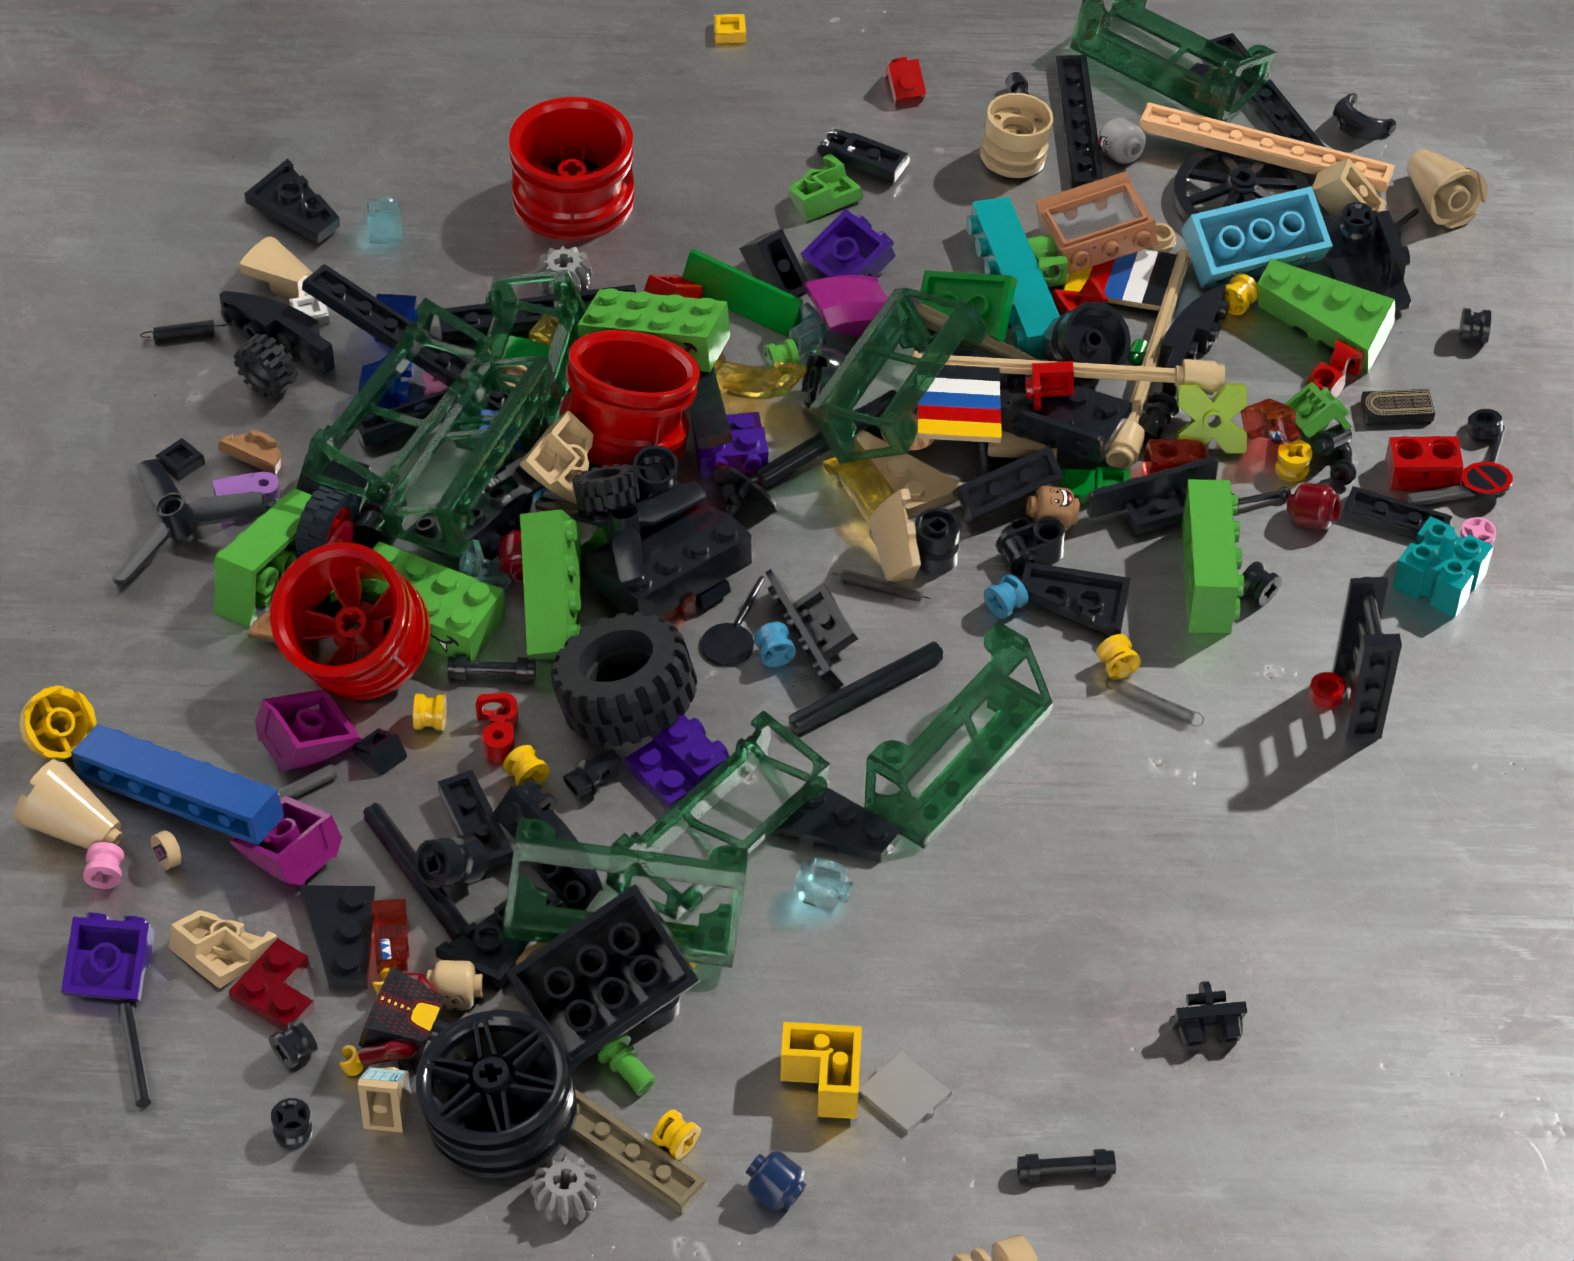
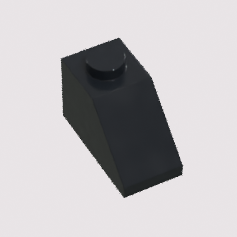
(775, 262)

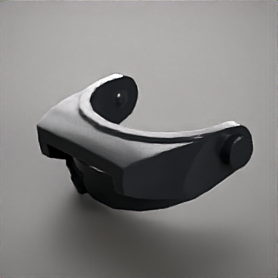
(1358, 124)

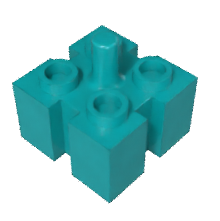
(1442, 566)

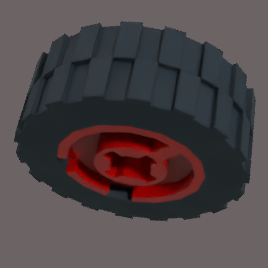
(323, 516)

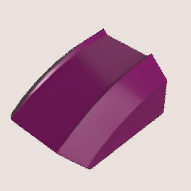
(846, 301)
(304, 728)
(296, 845)

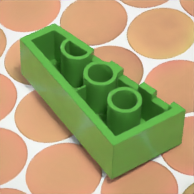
(1327, 308)
(257, 560)
(550, 581)

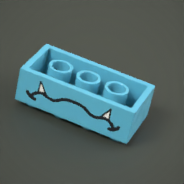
(1252, 233)

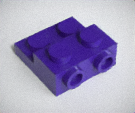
(849, 248)
(745, 453)
(676, 761)
(107, 957)

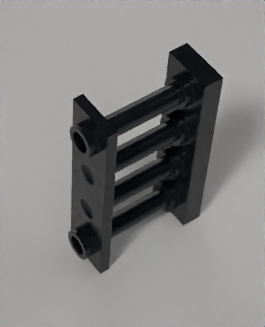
(1366, 658)

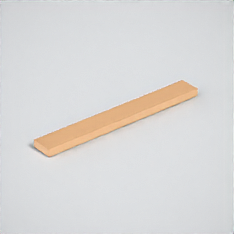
(1257, 144)

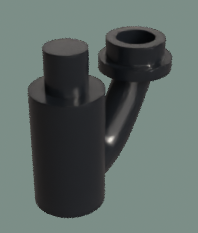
(1339, 440)

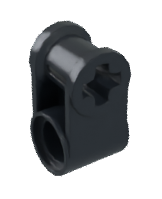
(1035, 543)

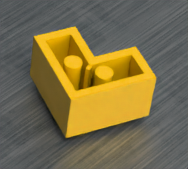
(827, 1057)

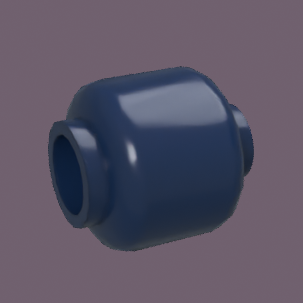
(775, 1180)

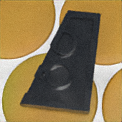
(293, 203)
(1079, 595)
(841, 824)
(342, 931)
(487, 948)

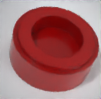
(1327, 689)

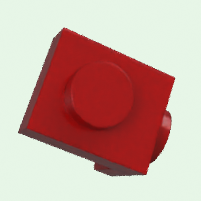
(905, 79)
(1068, 300)
(1050, 380)

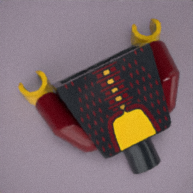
(398, 1023)

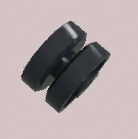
(1088, 335)

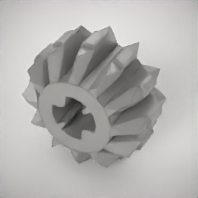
(563, 259)
(565, 1189)

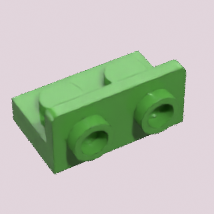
(1316, 409)

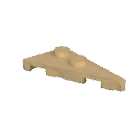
(926, 484)

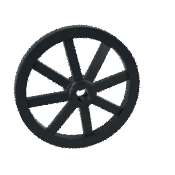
(1238, 185)

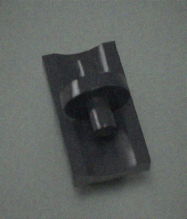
(1193, 1019)

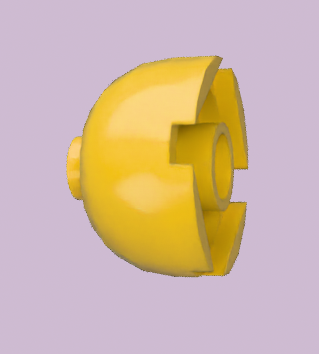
(56, 722)

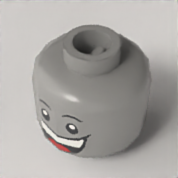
(1121, 140)

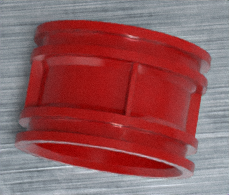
(572, 200)
(630, 393)
(341, 569)

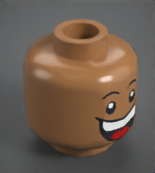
(1054, 503)

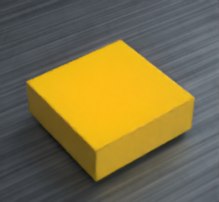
(730, 28)

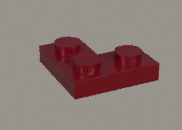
(267, 988)

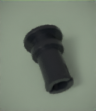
(1159, 413)

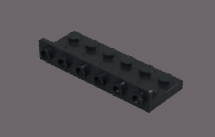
(1072, 423)

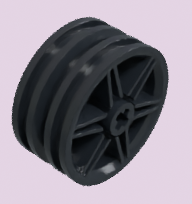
(496, 1093)

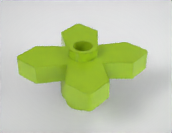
(1225, 405)

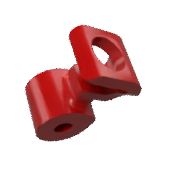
(1334, 374)
(499, 734)

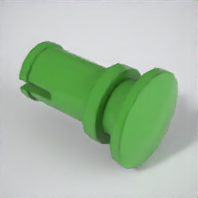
(624, 1061)

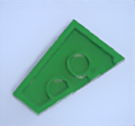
(988, 292)

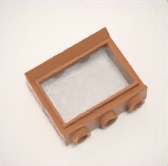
(1097, 222)

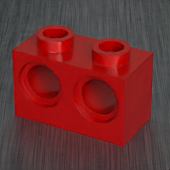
(1423, 462)

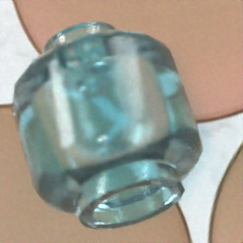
(823, 883)

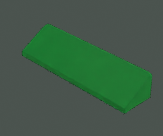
(744, 293)

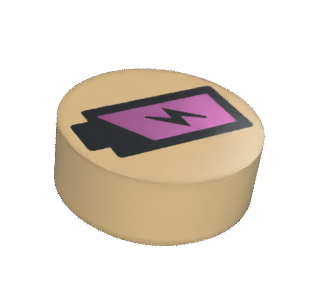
(166, 849)

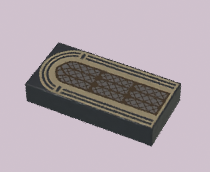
(1397, 406)

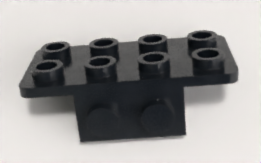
(1372, 265)
(489, 522)

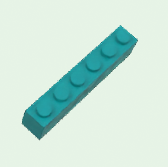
(1007, 252)

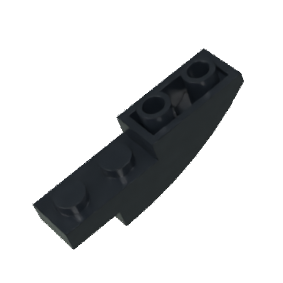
(281, 321)
(1193, 331)
(575, 886)

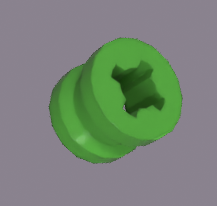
(784, 352)

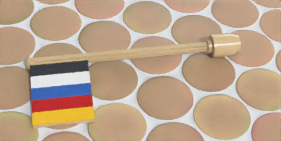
(1143, 281)
(966, 392)

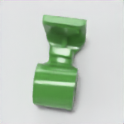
(1046, 257)

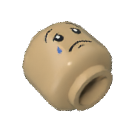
(456, 983)

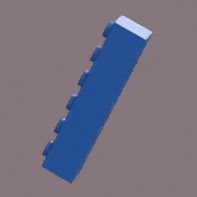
(178, 784)

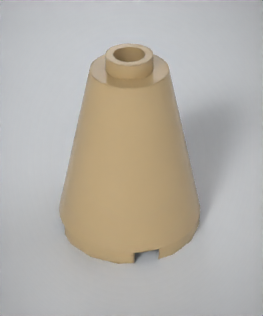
(1446, 188)
(66, 808)

